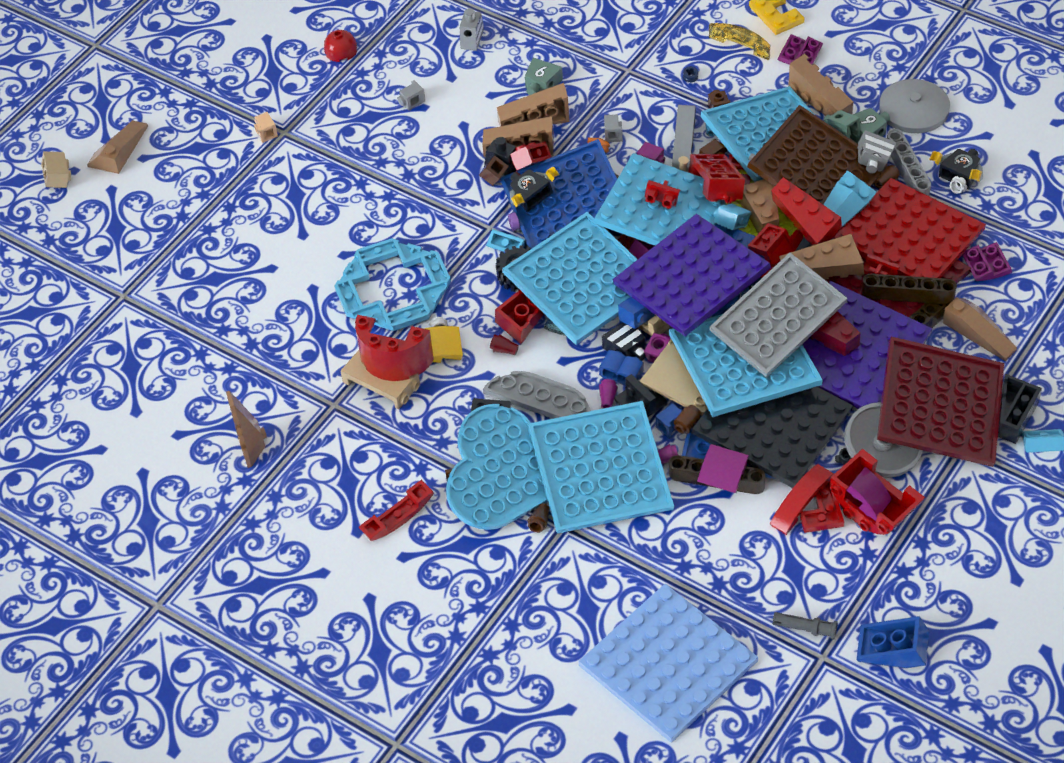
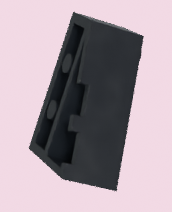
(1017, 406)

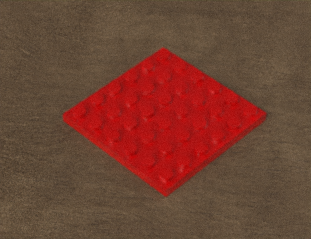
(912, 231)

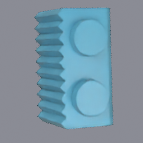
(732, 216)

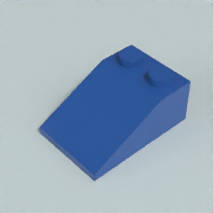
(894, 643)

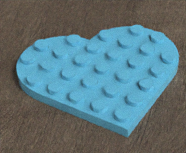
(497, 469)

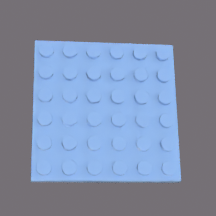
(668, 662)

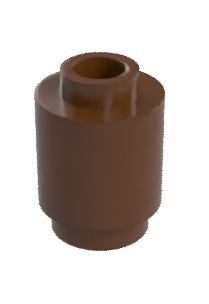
(687, 419)

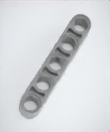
(684, 134)
(908, 164)

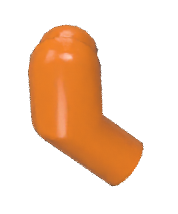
(605, 144)

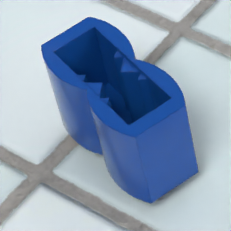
(618, 367)

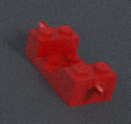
(720, 177)

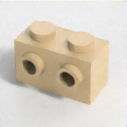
(55, 169)

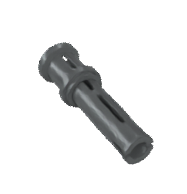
(815, 626)

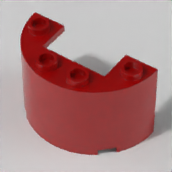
(392, 357)
(894, 513)

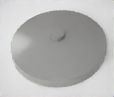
(915, 105)
(862, 433)

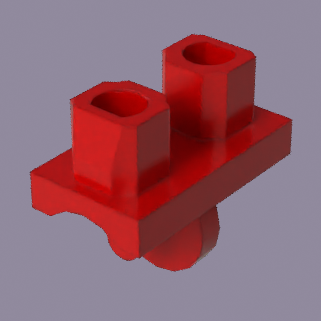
(662, 193)
(876, 265)

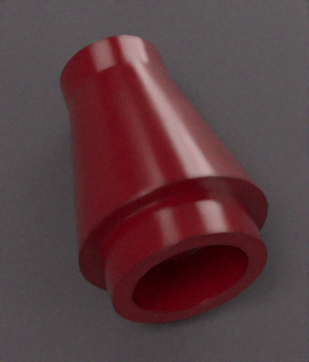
(503, 345)

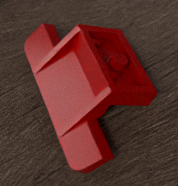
(774, 242)

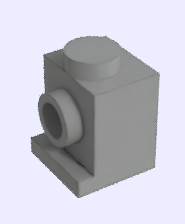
(411, 96)
(613, 128)

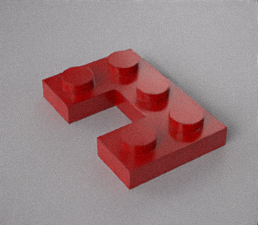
(826, 516)

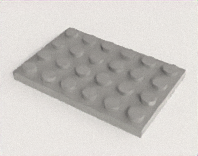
(778, 314)

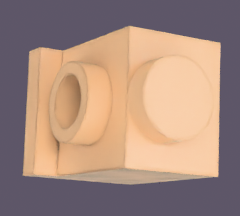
(265, 127)

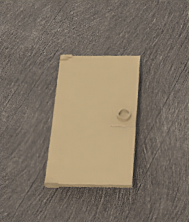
(672, 379)

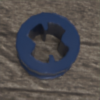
(690, 70)

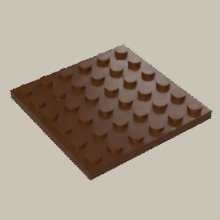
(809, 156)

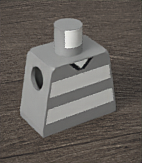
(472, 22)
(874, 151)

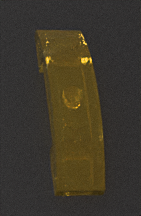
(740, 35)

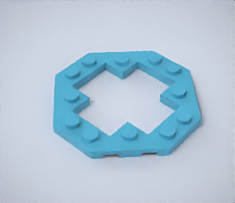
(409, 255)

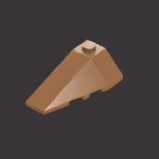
(117, 150)
(978, 327)
(248, 430)

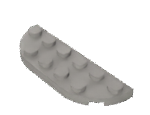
(537, 394)

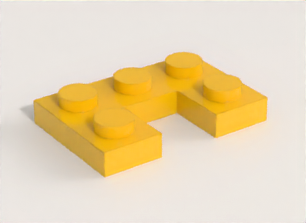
(773, 18)

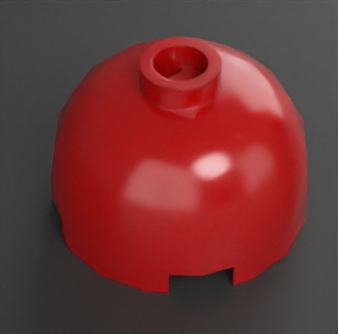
(340, 45)

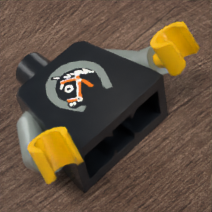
(959, 164)
(531, 187)

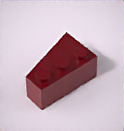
(838, 334)

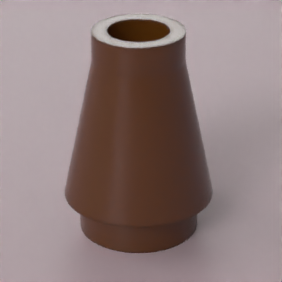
(888, 172)
(538, 520)

